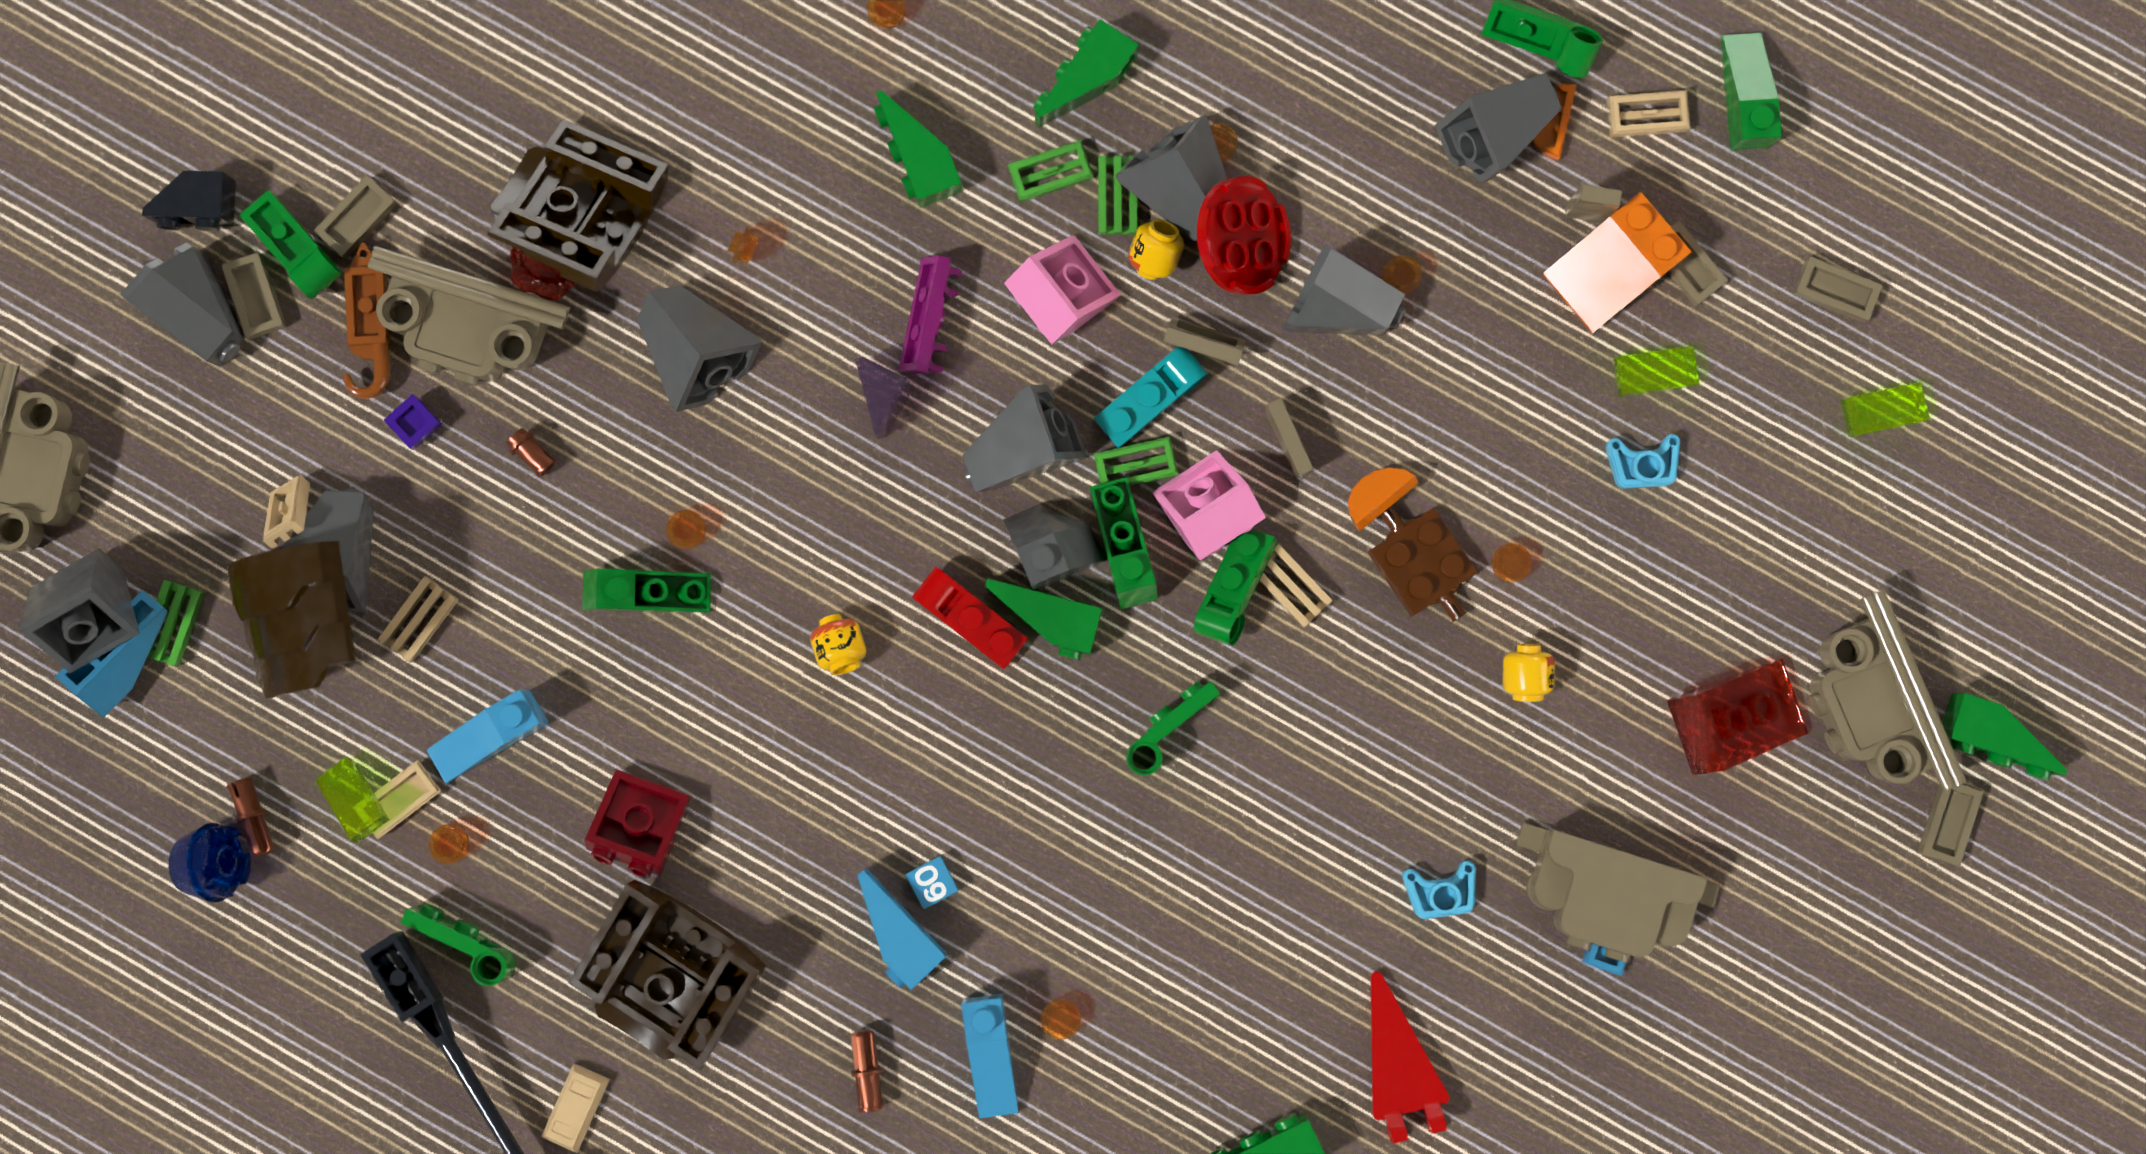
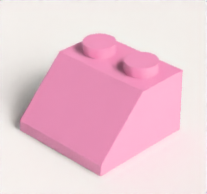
(1061, 288)
(1209, 505)

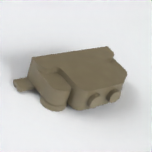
(461, 319)
(37, 464)
(1879, 703)
(1611, 894)

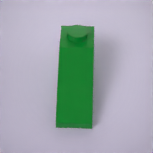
(1749, 93)
(1056, 619)

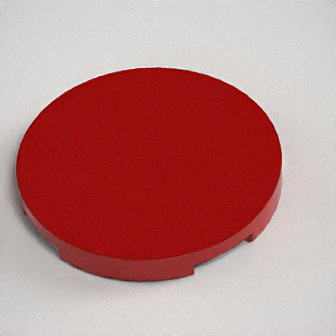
(1243, 235)

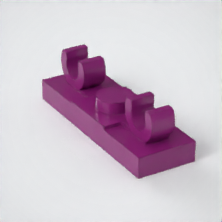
(927, 315)

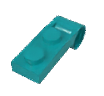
(1150, 395)

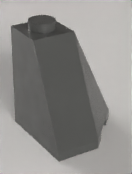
(1497, 125)
(1176, 174)
(1344, 300)
(188, 303)
(693, 345)
(1023, 442)
(347, 519)
(1052, 545)

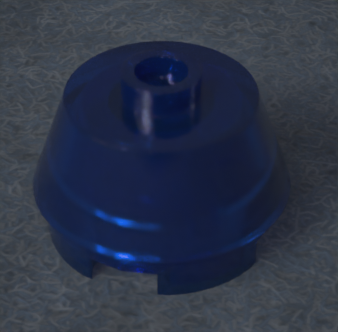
(209, 863)

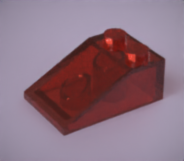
(1737, 718)

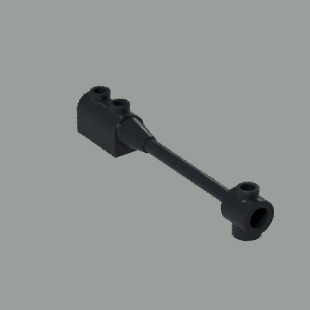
(417, 998)

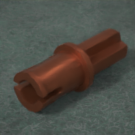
(251, 816)
(866, 1071)

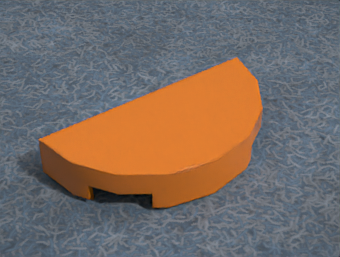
(1552, 136)
(1377, 493)

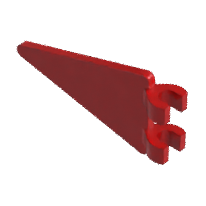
(1400, 1068)

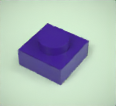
(413, 422)

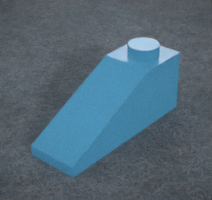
(113, 675)
(487, 734)
(902, 941)
(990, 1055)

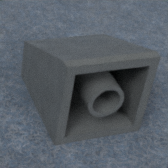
(80, 611)

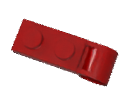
(969, 617)

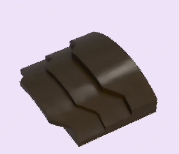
(579, 203)
(293, 614)
(666, 974)

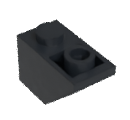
(194, 199)

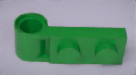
(1544, 34)
(291, 245)
(1223, 608)
(1167, 720)
(463, 937)

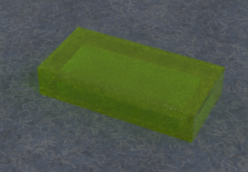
(1656, 371)
(1885, 409)
(352, 800)

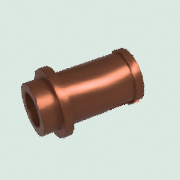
(531, 452)

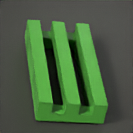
(1116, 162)
(1056, 185)
(1134, 449)
(164, 598)

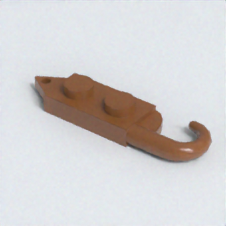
(365, 333)

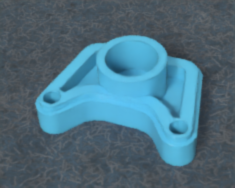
(1644, 468)
(1442, 896)

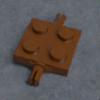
(1422, 562)

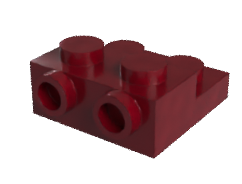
(636, 824)

